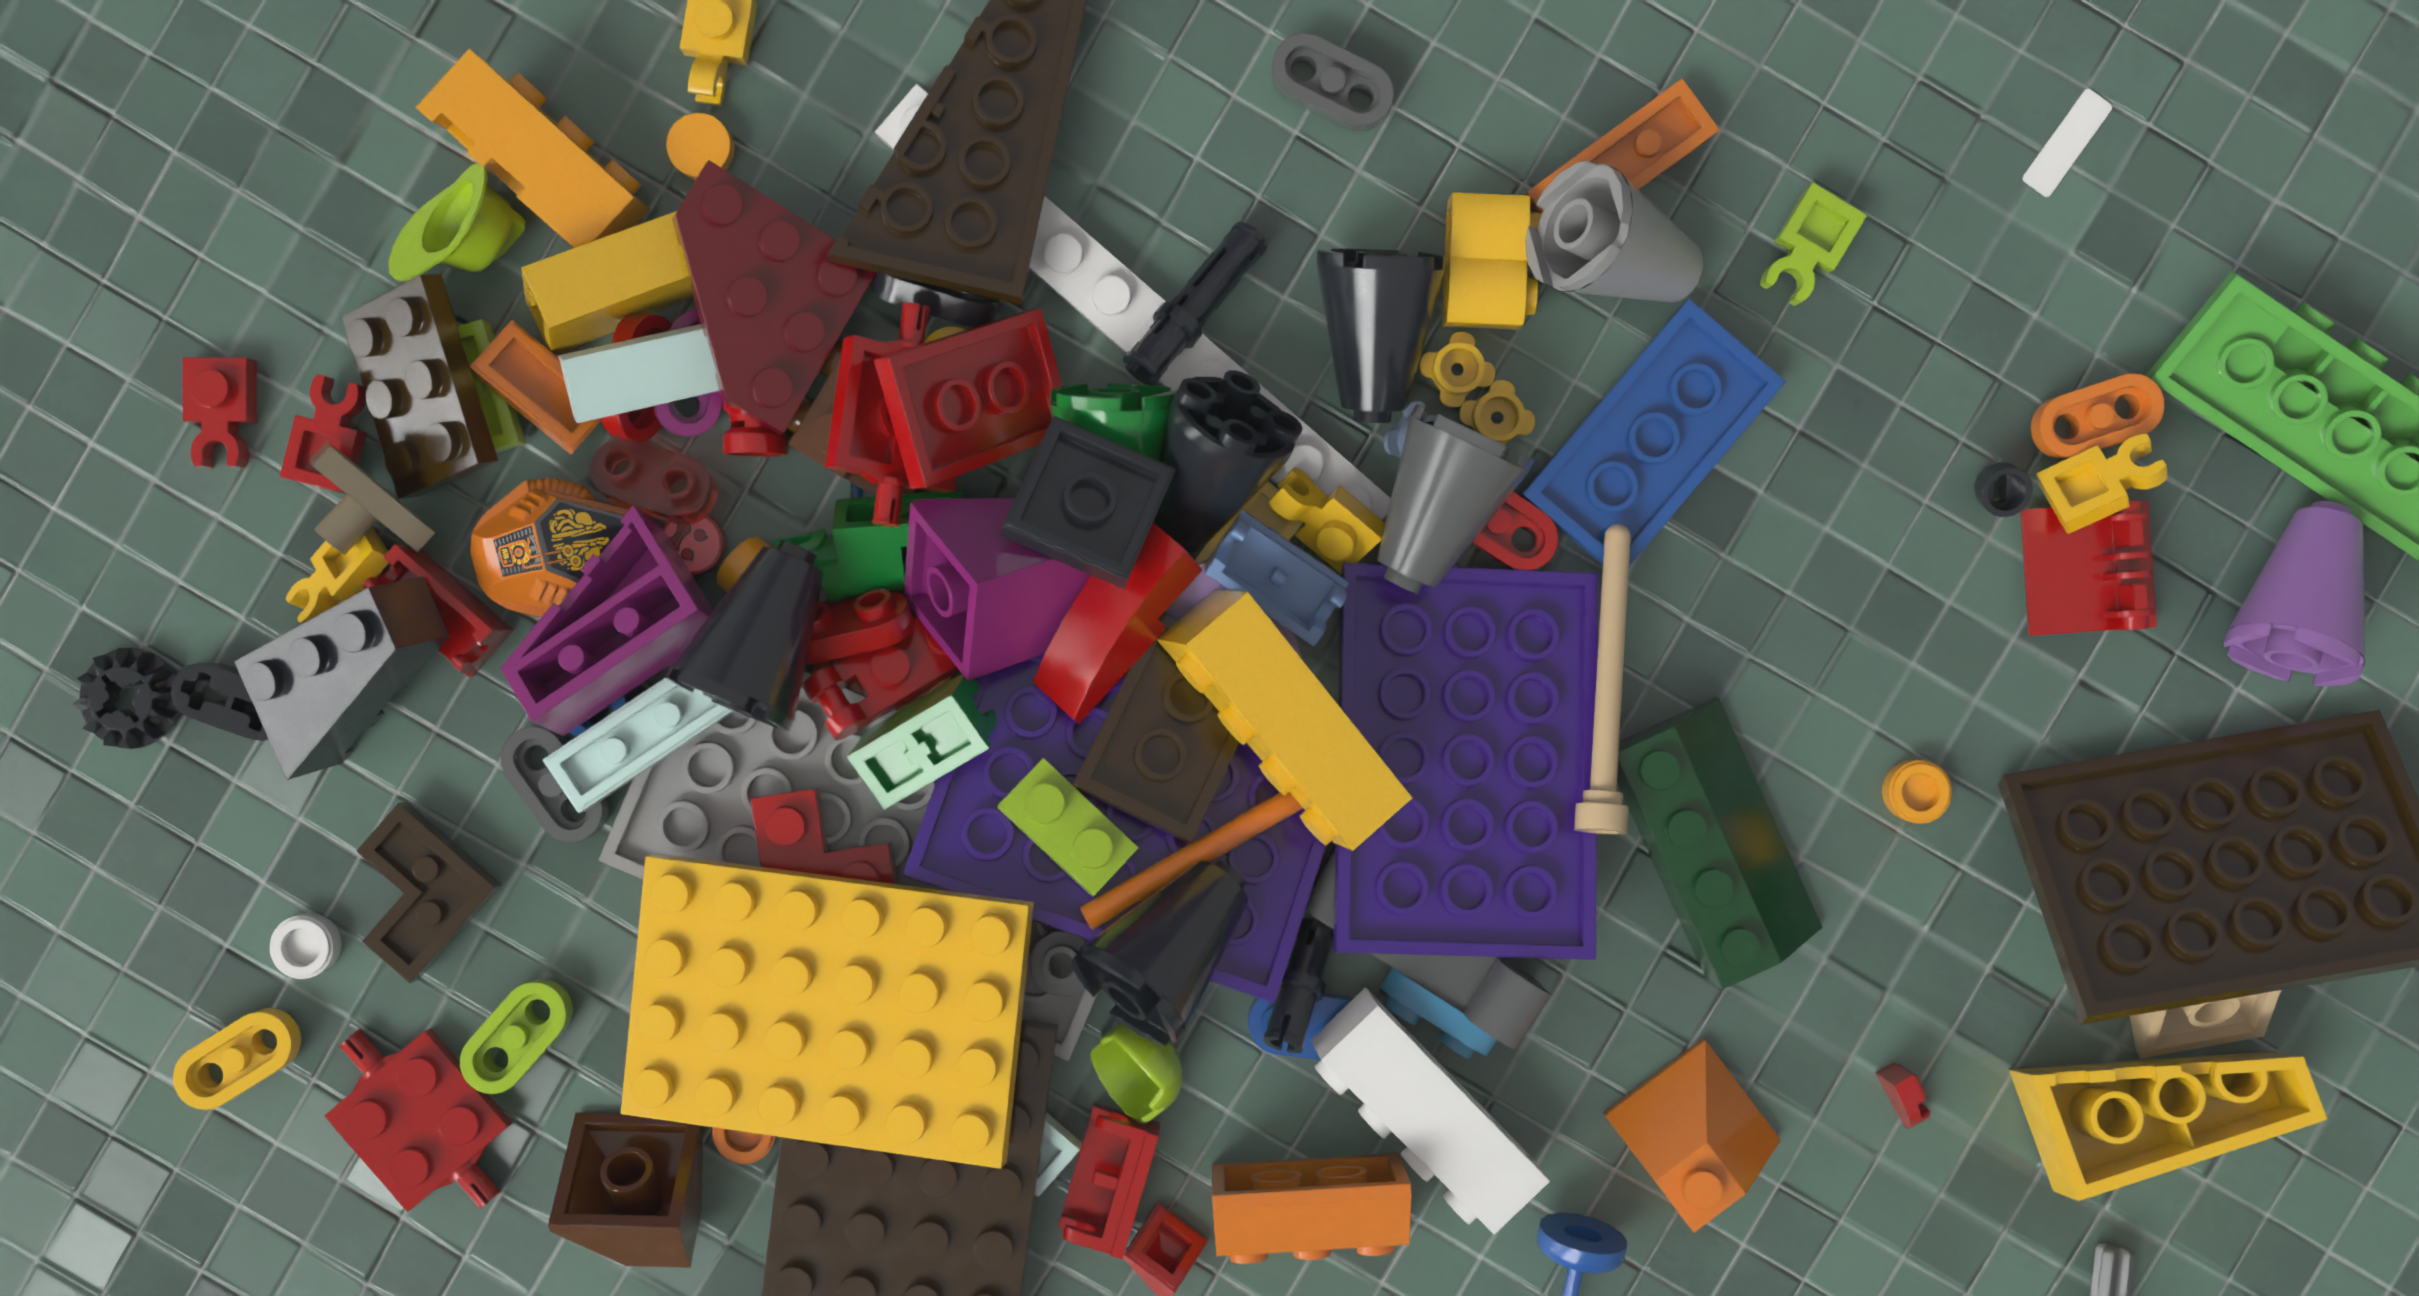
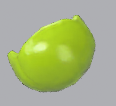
(1137, 1072)

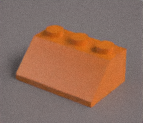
(1311, 1206)

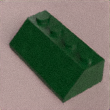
(1715, 844)

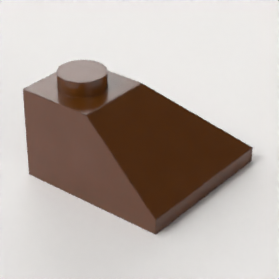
(631, 1189)

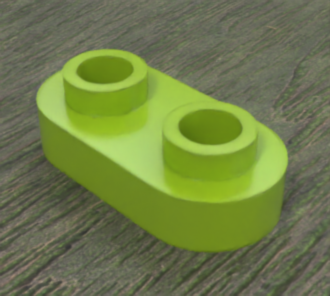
(518, 1034)

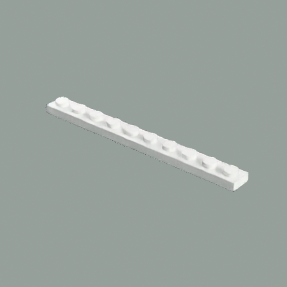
(1124, 310)

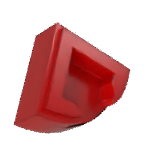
(1904, 1093)

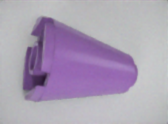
(2307, 602)

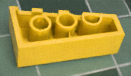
(1285, 717)
(2149, 1117)

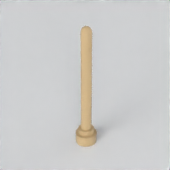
(1602, 805)

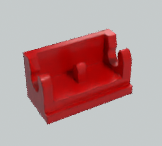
(470, 623)
(1108, 1180)

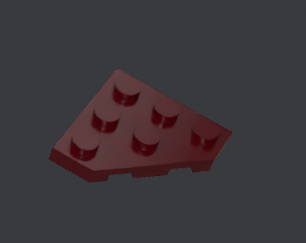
(762, 293)

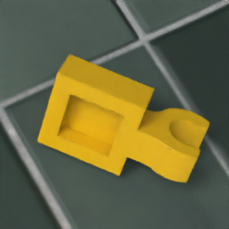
(716, 35)
(1332, 525)

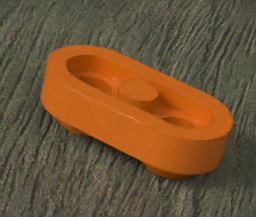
(2094, 417)

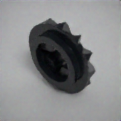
(153, 703)

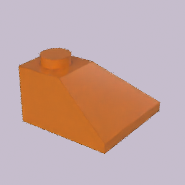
(1695, 1134)

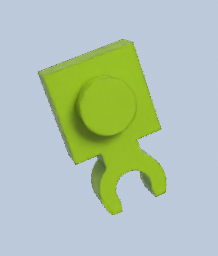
(1816, 237)

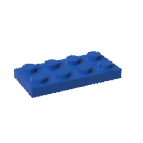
(1654, 434)

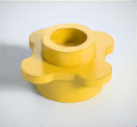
(1475, 370)
(1502, 400)

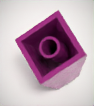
(981, 592)

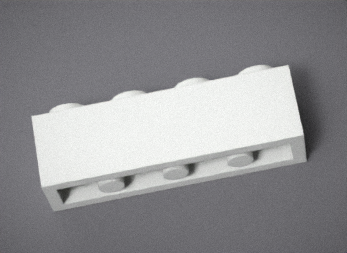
(1428, 1111)

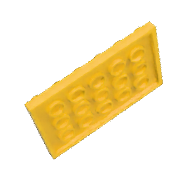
(827, 1009)

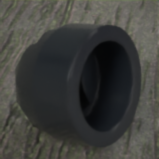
(2014, 489)

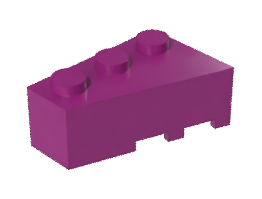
(610, 631)

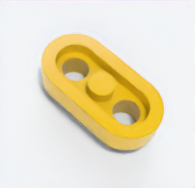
(240, 1056)

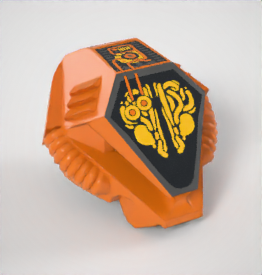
(538, 540)

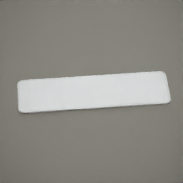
(2067, 142)

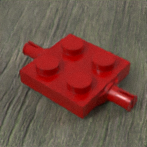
(861, 426)
(418, 1120)

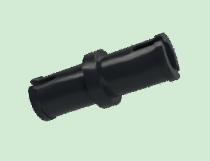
(1300, 987)

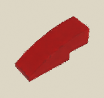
(1113, 626)

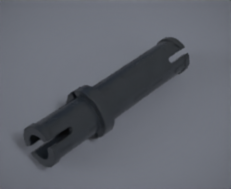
(1180, 322)

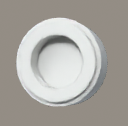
(305, 945)

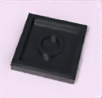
(1087, 502)

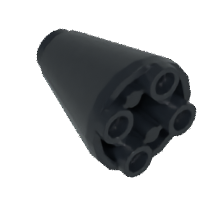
(1224, 450)

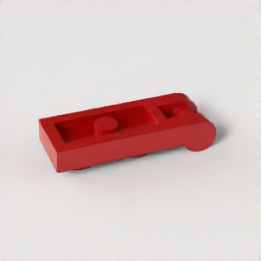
(885, 677)

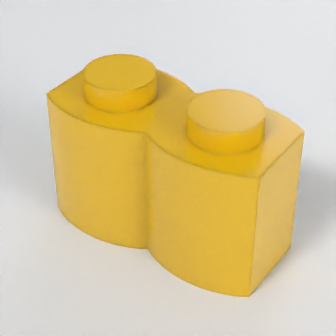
(1488, 261)

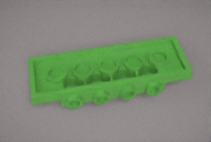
(2303, 402)

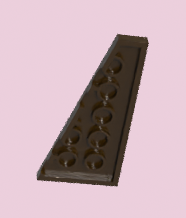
(975, 159)

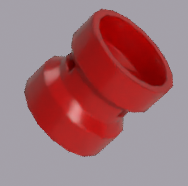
(751, 438)

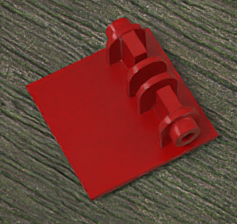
(2091, 576)

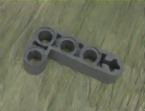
(1486, 989)

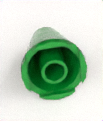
(1122, 412)

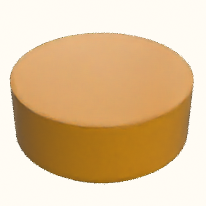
(699, 139)
(738, 561)
(1916, 791)

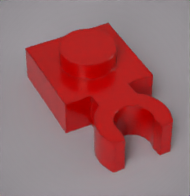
(219, 397)
(329, 423)

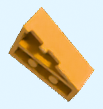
(532, 153)

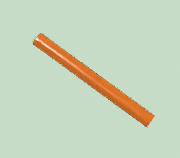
(1205, 848)

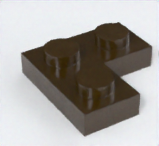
(439, 888)

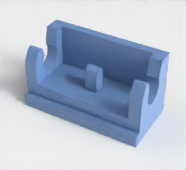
(1278, 576)

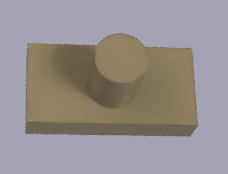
(363, 505)

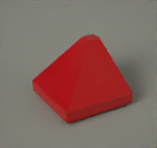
(1164, 1251)

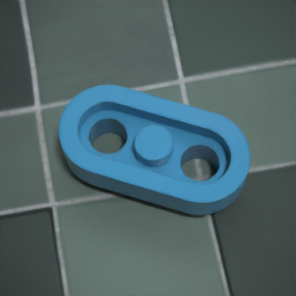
(1414, 1001)

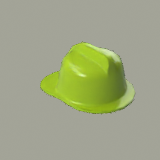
(457, 228)

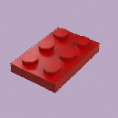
(970, 396)

